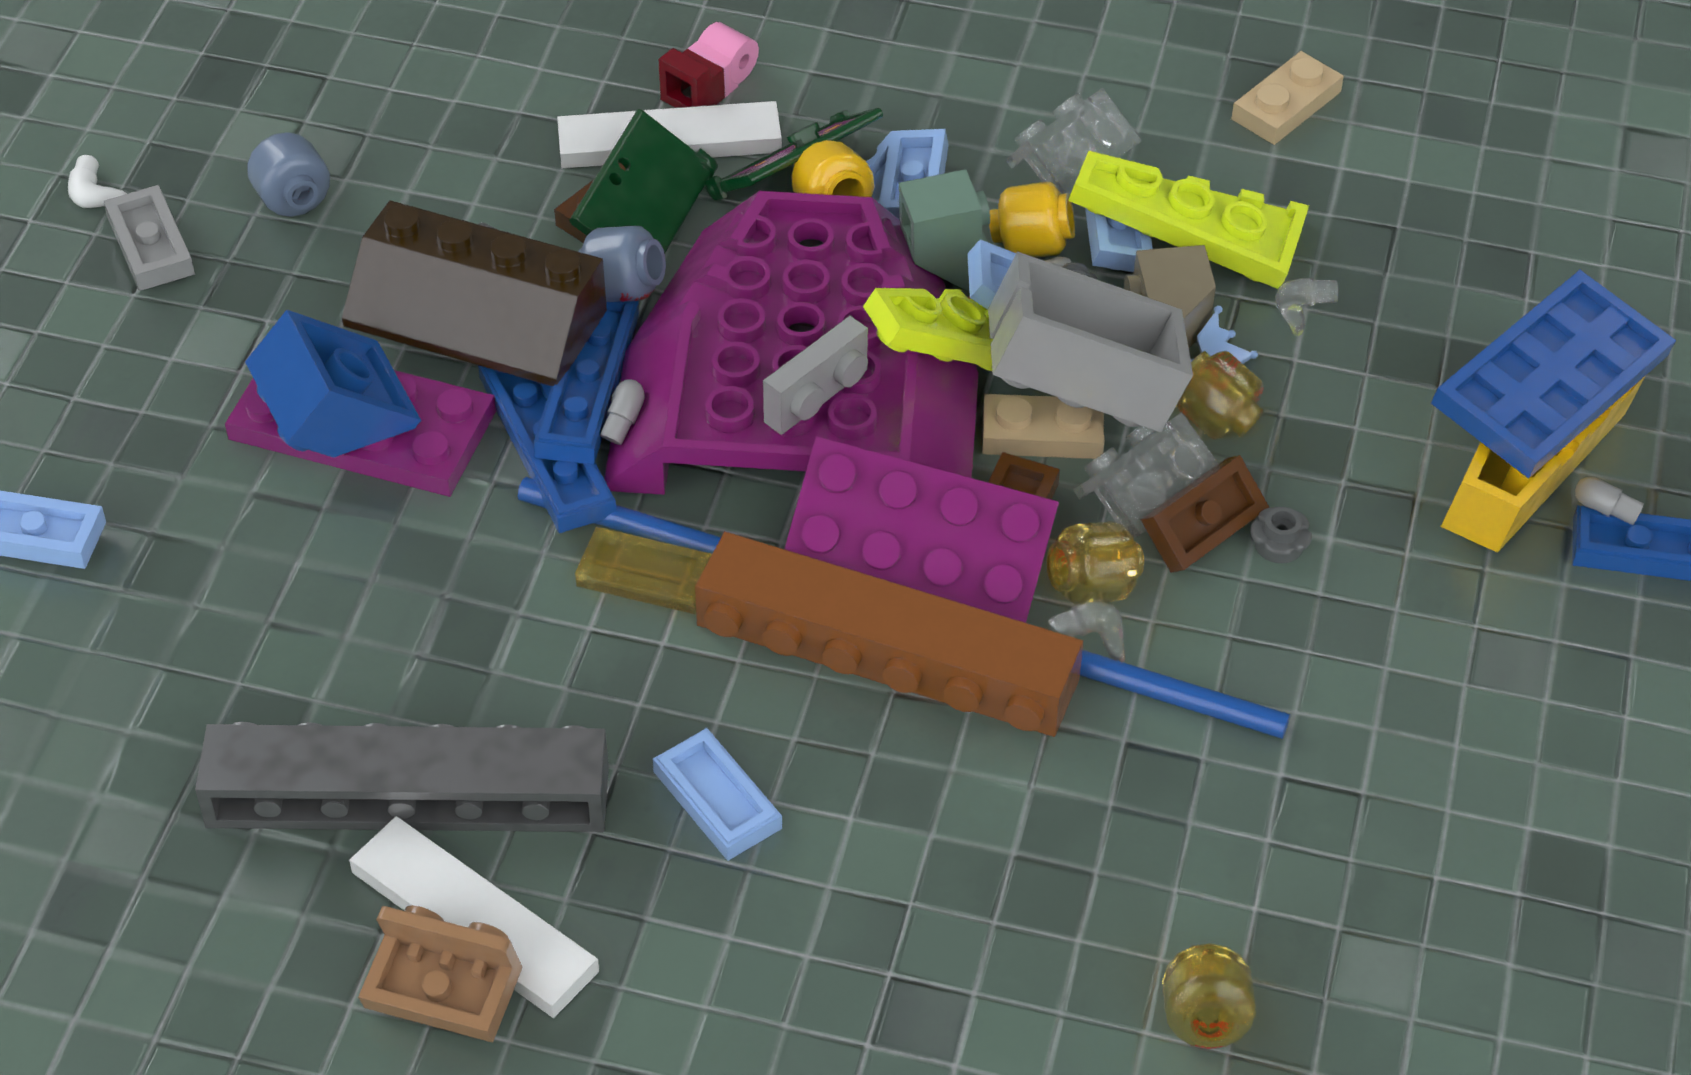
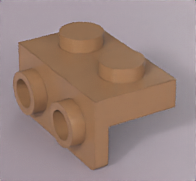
(441, 972)

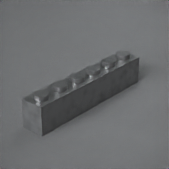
(420, 774)

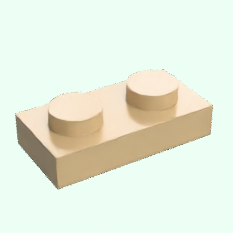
(1287, 97)
(1040, 427)

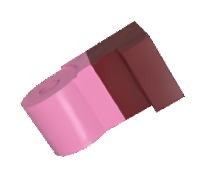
(710, 66)

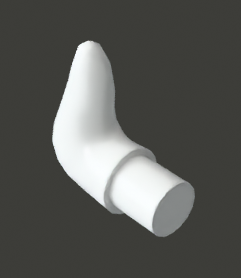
(83, 186)

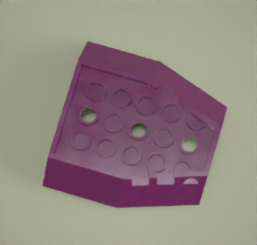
(728, 330)

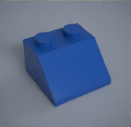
(328, 387)

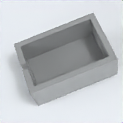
(1088, 343)

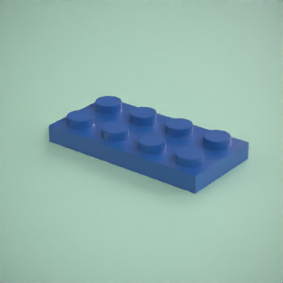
(1553, 373)

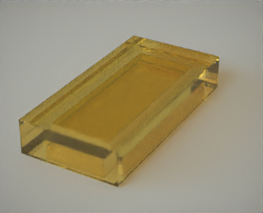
(641, 569)

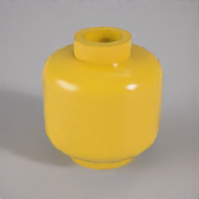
(832, 170)
(1033, 219)

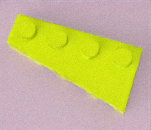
(1235, 230)
(941, 326)

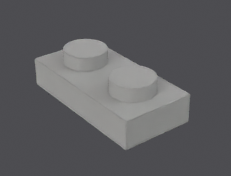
(149, 237)
(815, 375)

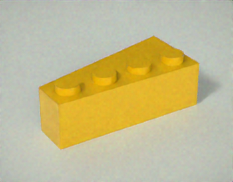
(1499, 499)

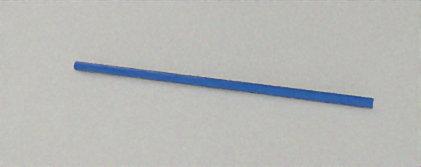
(1092, 665)

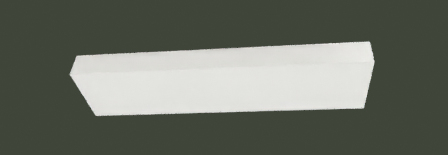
(715, 129)
(422, 874)

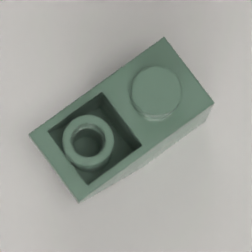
(943, 223)

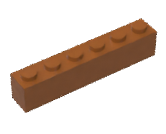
(889, 633)

